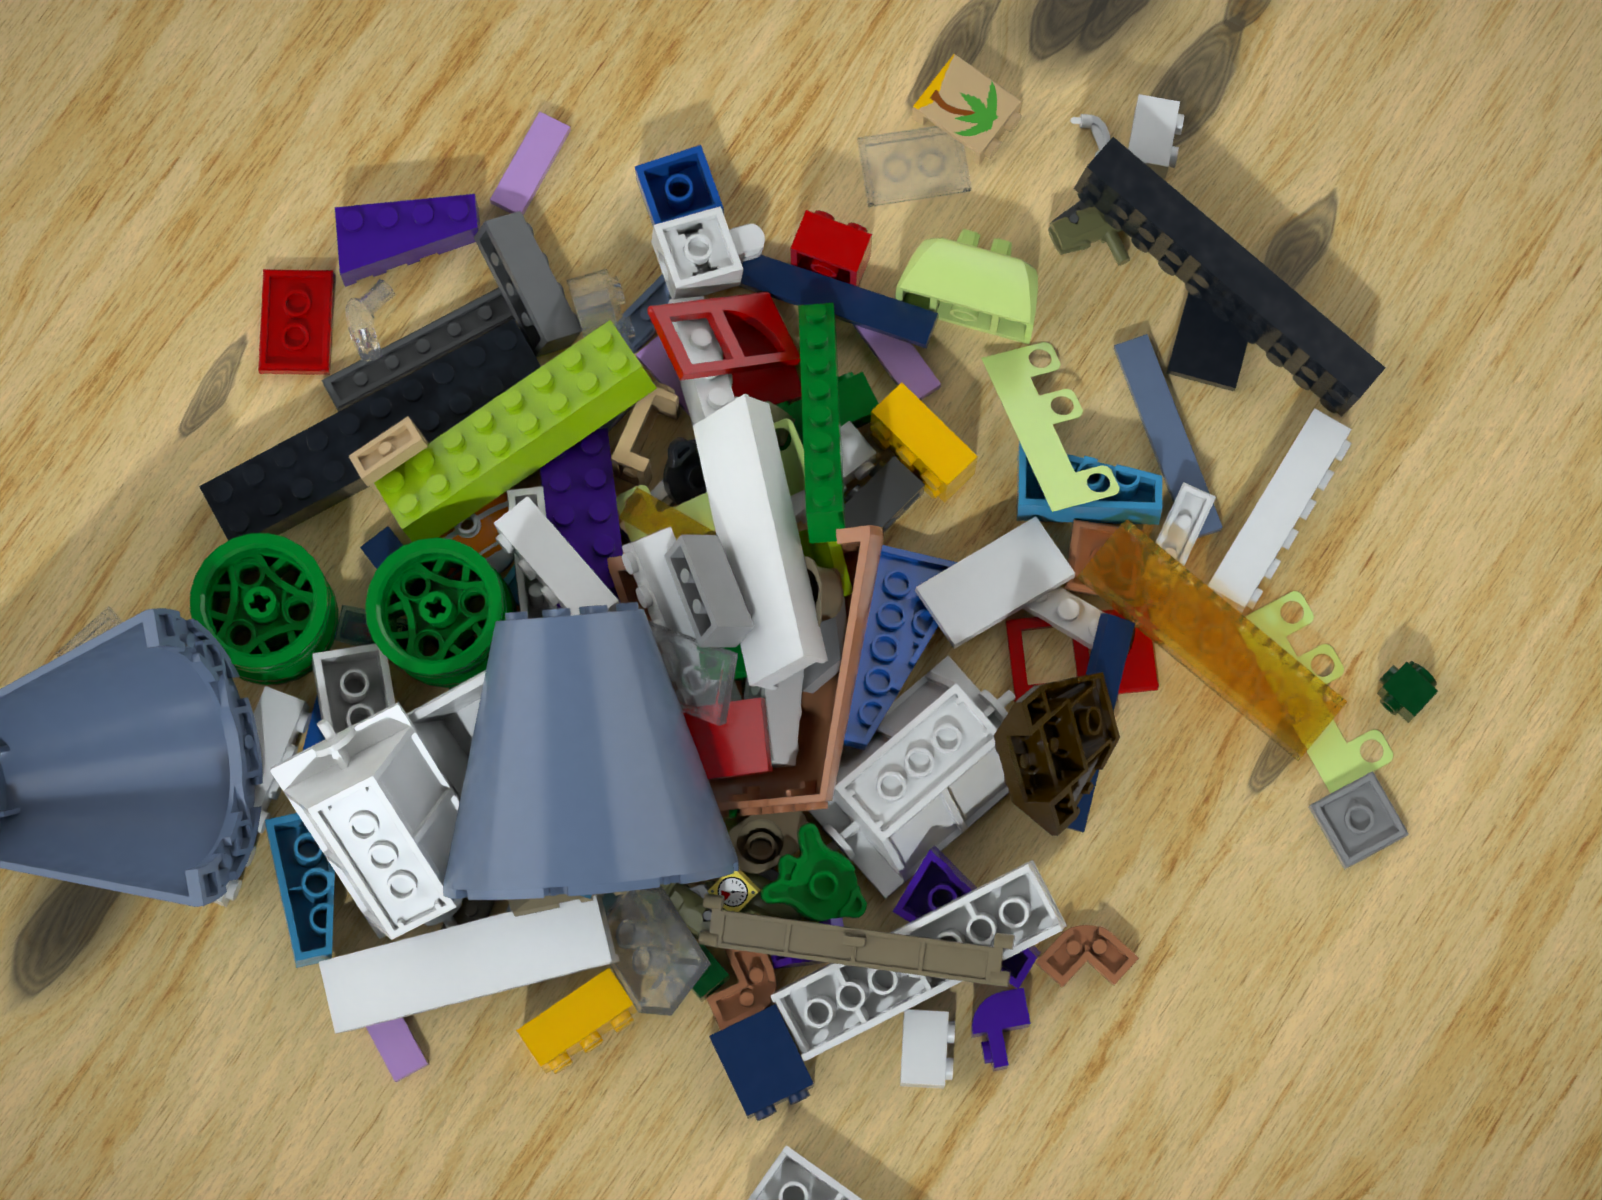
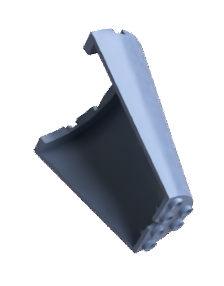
(132, 764)
(582, 767)

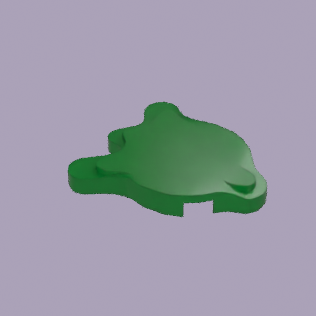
(817, 882)

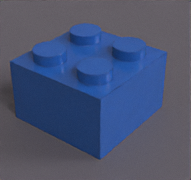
(677, 185)

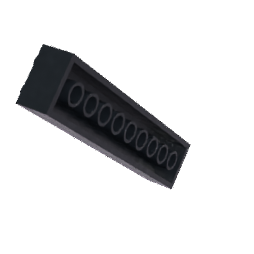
(1227, 277)
(315, 467)

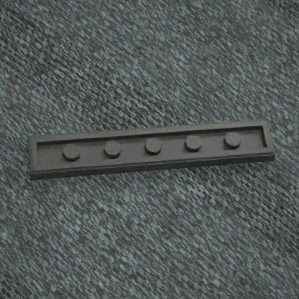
(418, 349)

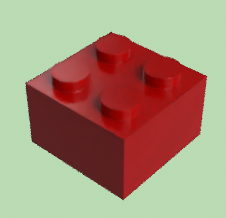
(831, 247)

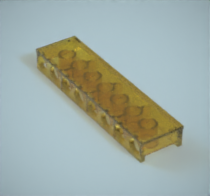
(1212, 639)

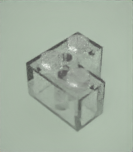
(598, 300)

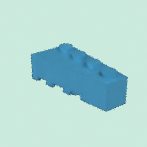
(1136, 501)
(305, 888)

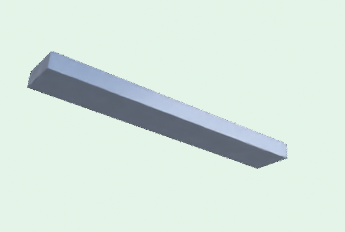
(1162, 422)

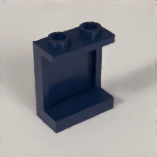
(762, 1063)

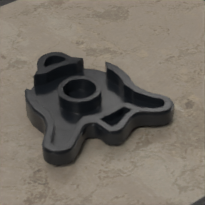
(683, 471)

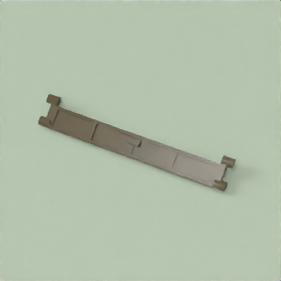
(856, 946)

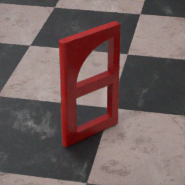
(752, 308)
(1139, 668)

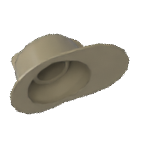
(826, 590)
(765, 838)

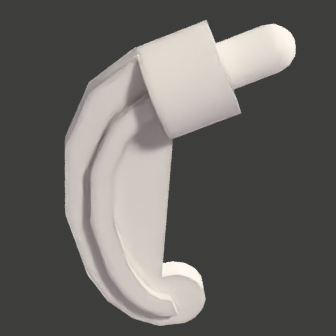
(1097, 128)

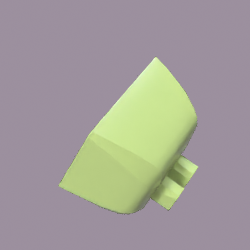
(973, 285)

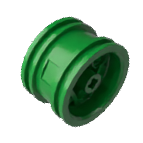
(272, 556)
(438, 612)

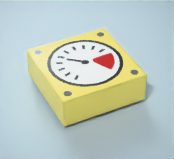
(736, 890)

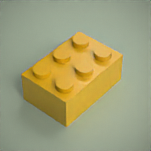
(922, 443)
(578, 1022)

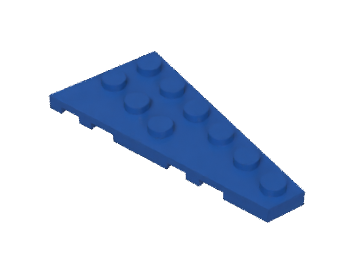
(893, 639)

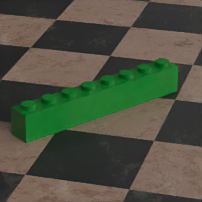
(821, 422)

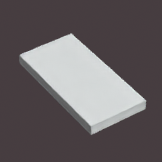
(995, 582)

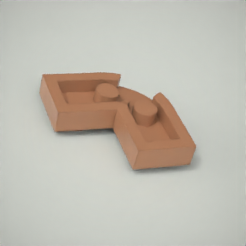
(1088, 945)
(748, 996)

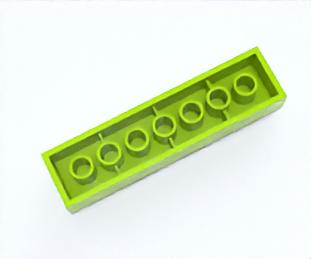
(515, 434)

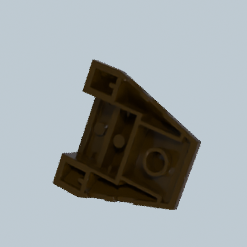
(1054, 747)

